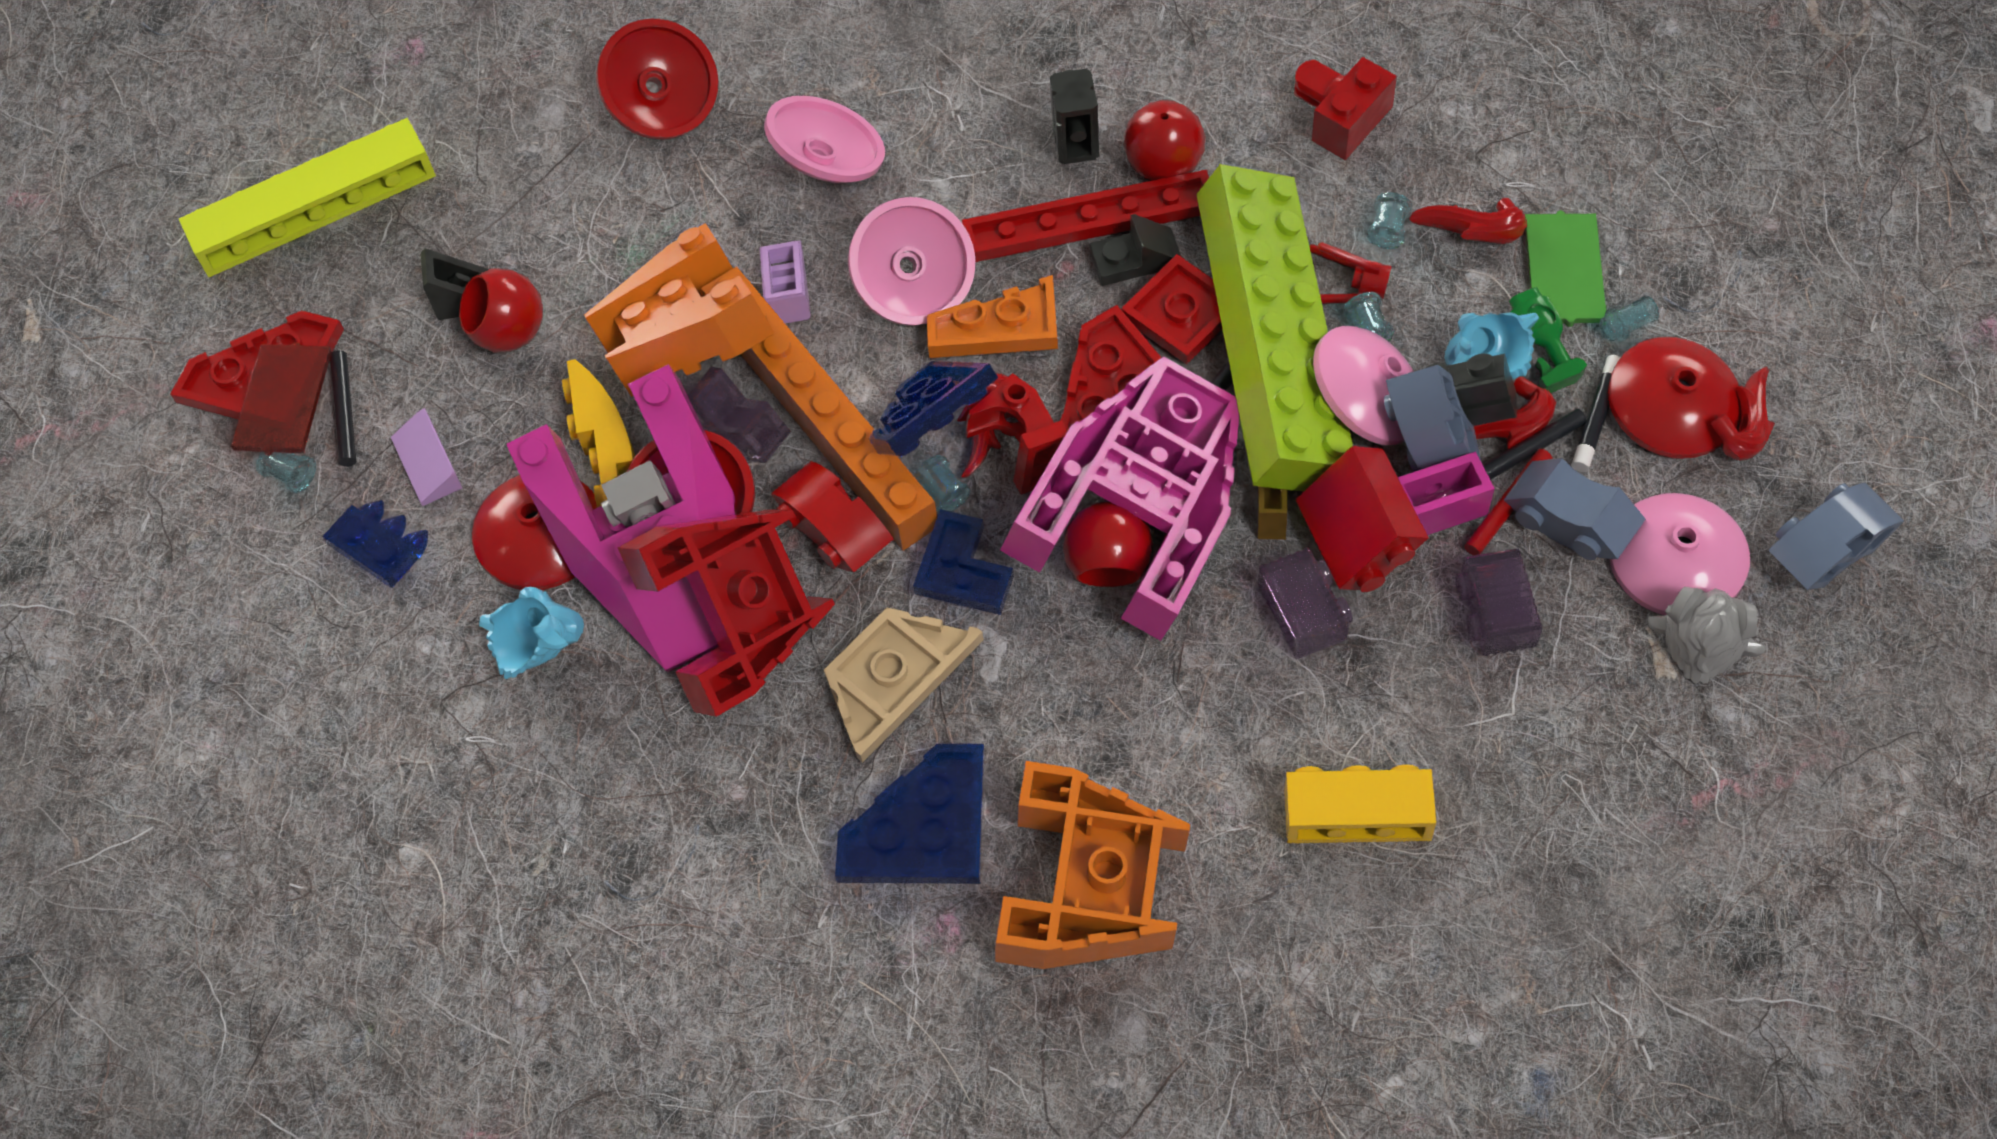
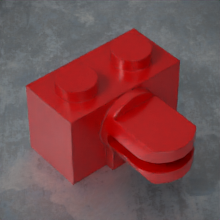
(1345, 105)

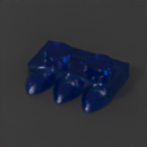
(374, 544)

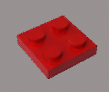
(1177, 309)

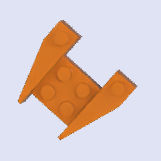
(665, 318)
(1101, 877)

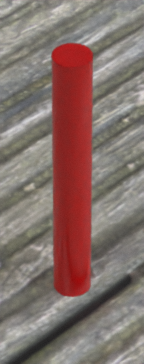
(1498, 514)

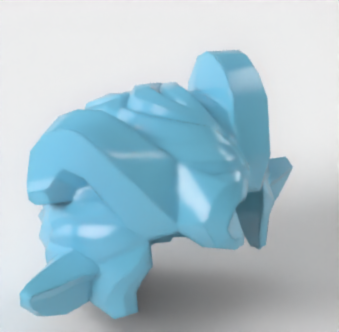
(1494, 336)
(530, 631)

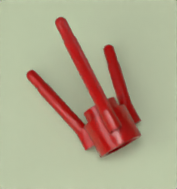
(1368, 275)

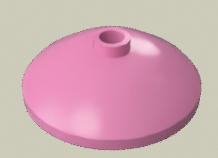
(824, 139)
(930, 240)
(1352, 377)
(1660, 565)

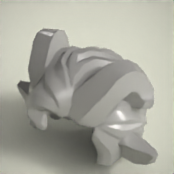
(1708, 632)

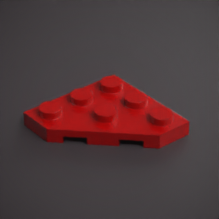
(1106, 359)
(222, 379)

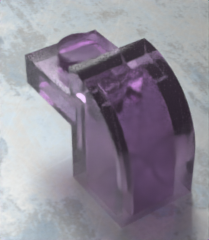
(742, 421)

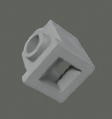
(636, 495)

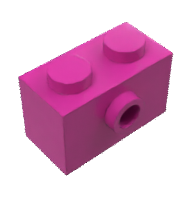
(1449, 492)

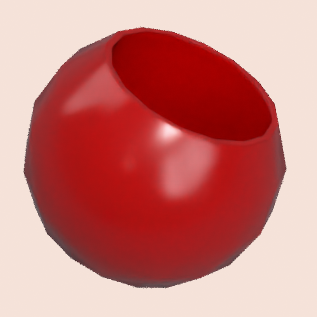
(1164, 140)
(501, 310)
(1107, 546)

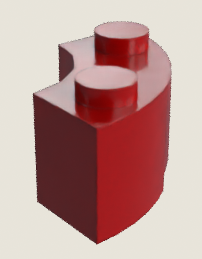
(842, 528)

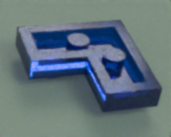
(953, 574)

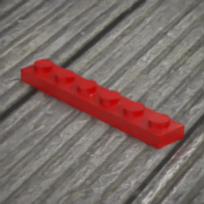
(1084, 216)

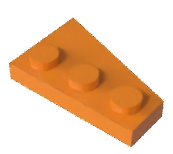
(1003, 325)

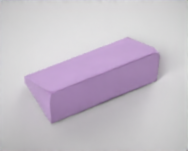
(425, 459)

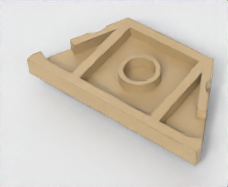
(892, 672)

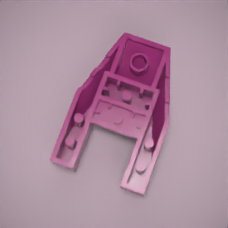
(1163, 457)
(666, 621)

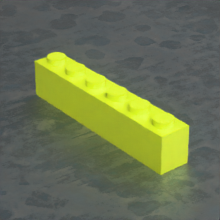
(307, 197)

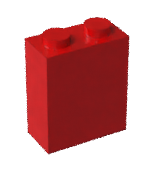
(1361, 519)

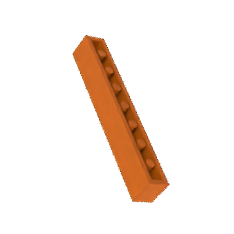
(837, 427)

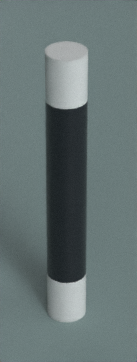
(1595, 419)

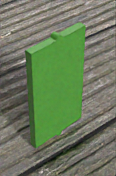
(1567, 264)

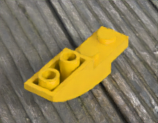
(596, 426)

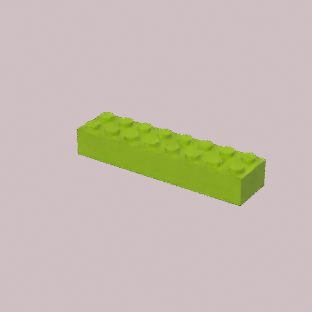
(1270, 324)

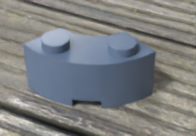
(1429, 417)
(1574, 510)
(1834, 534)

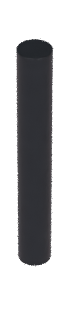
(343, 408)
(1530, 445)

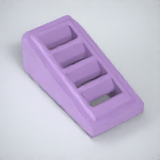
(785, 284)

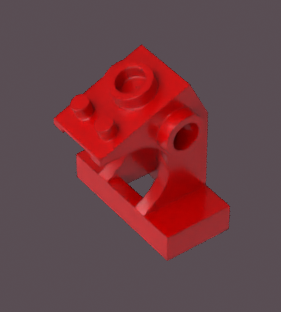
(1035, 431)

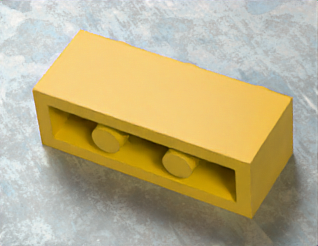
(1359, 805)

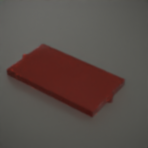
(281, 399)

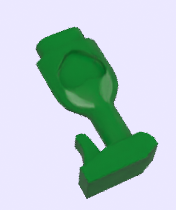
(1547, 335)

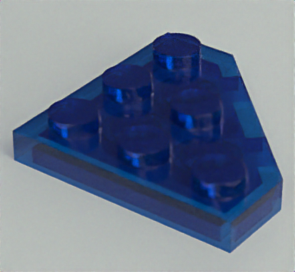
(929, 403)
(921, 824)

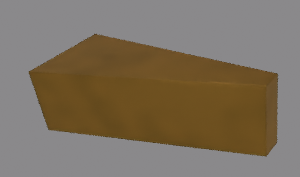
(1272, 513)

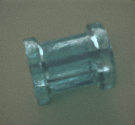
(1389, 220)
(1366, 314)
(289, 468)
(942, 483)

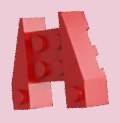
(743, 591)

